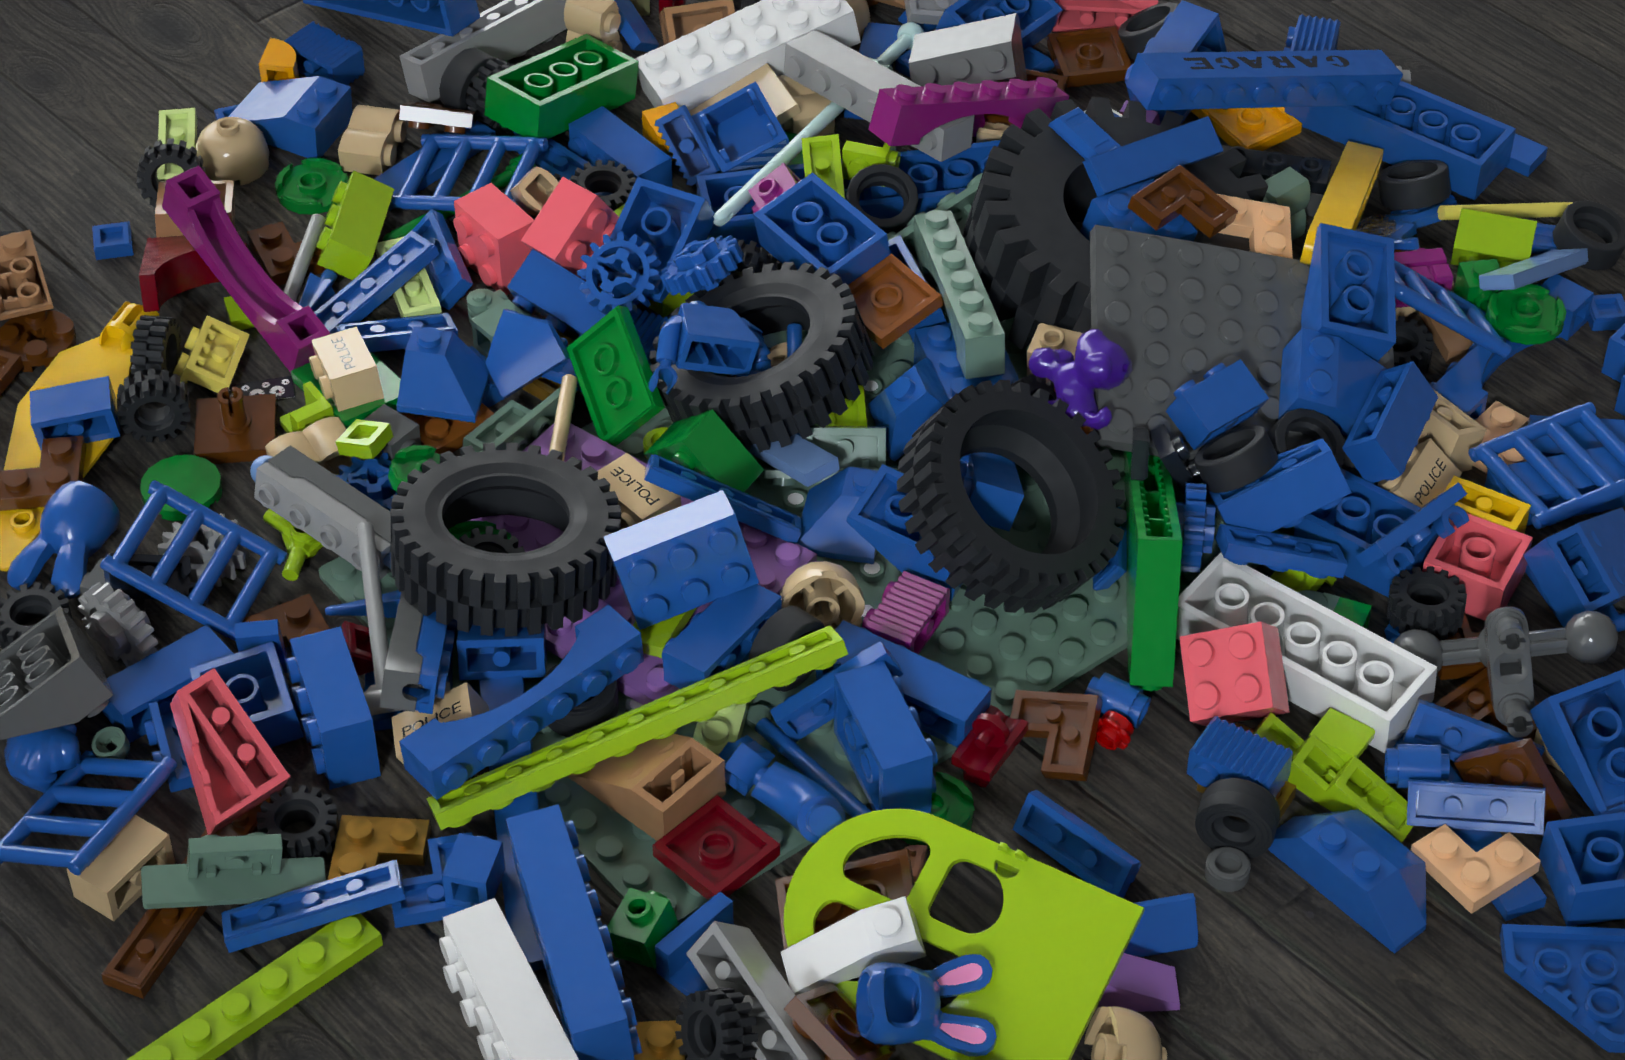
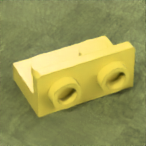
(212, 354)

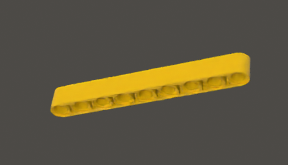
(1346, 192)

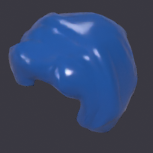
(38, 755)

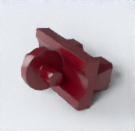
(988, 745)

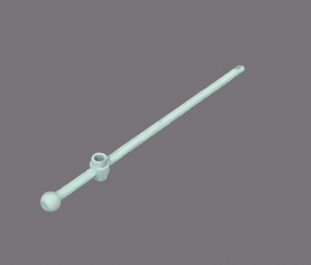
(815, 127)

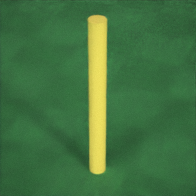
(1517, 210)

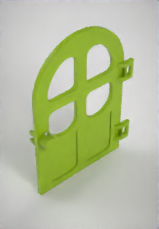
(1046, 950)

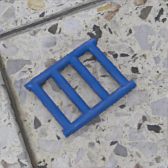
(463, 145)
(1447, 309)
(1554, 427)
(196, 516)
(100, 831)

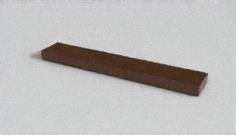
(163, 931)

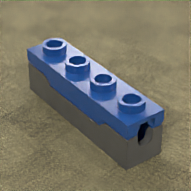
(417, 660)

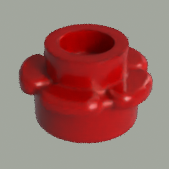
(1114, 731)

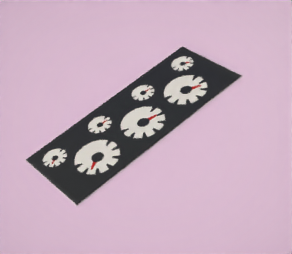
(280, 386)

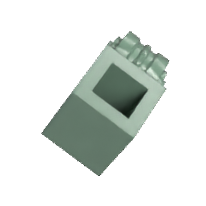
(484, 315)

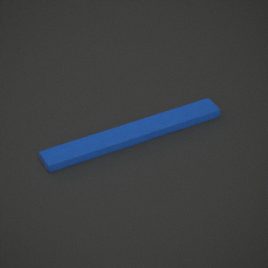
(497, 693)

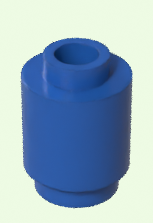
(1120, 697)
(1415, 762)

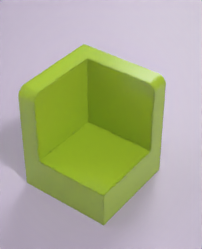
(316, 409)
(1343, 734)

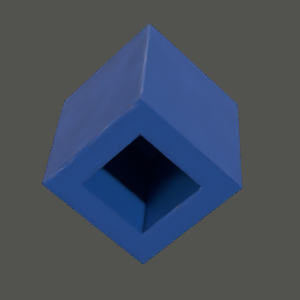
(473, 870)

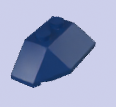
(1358, 871)

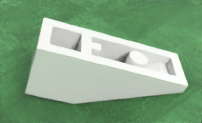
(850, 945)

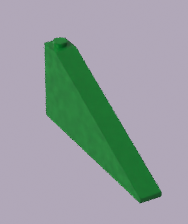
(1152, 575)

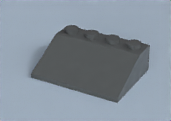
(50, 678)

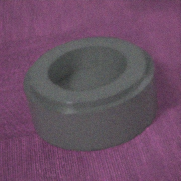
(1227, 869)

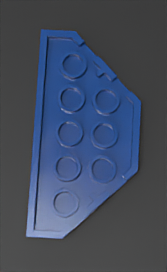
(1573, 973)

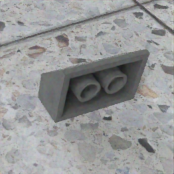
(969, 53)

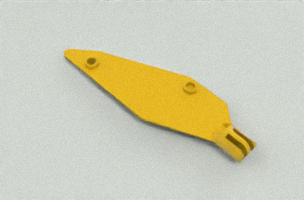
(89, 360)

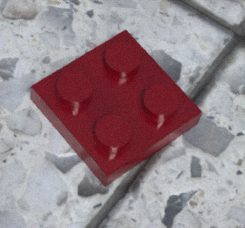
(716, 849)

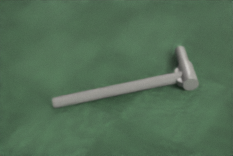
(375, 615)

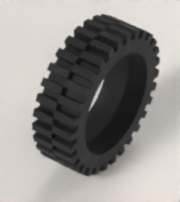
(804, 385)
(1058, 460)
(503, 587)

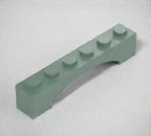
(973, 320)

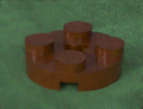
(20, 333)

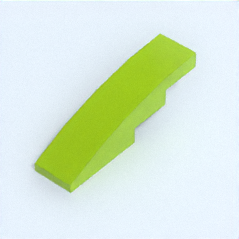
(1338, 783)

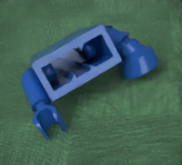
(708, 341)

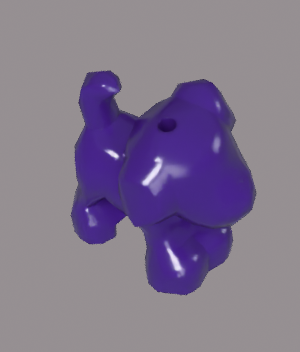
(1096, 365)

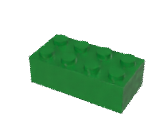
(560, 87)

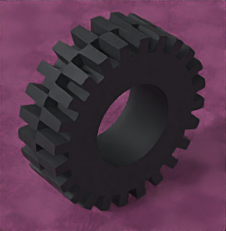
(1033, 194)

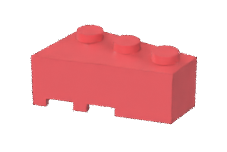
(1097, 13)
(224, 752)

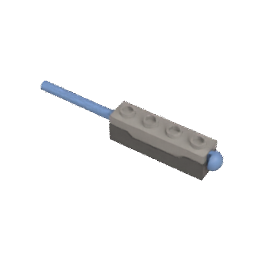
(321, 505)

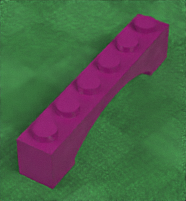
(910, 112)
(201, 217)

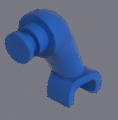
(787, 792)

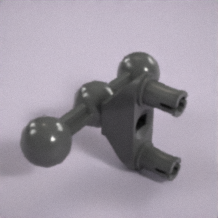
(1507, 650)

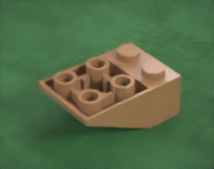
(21, 277)
(657, 782)

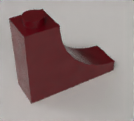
(169, 268)

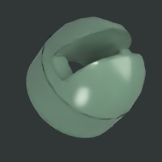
(113, 735)

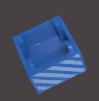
(741, 130)

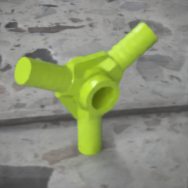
(297, 543)

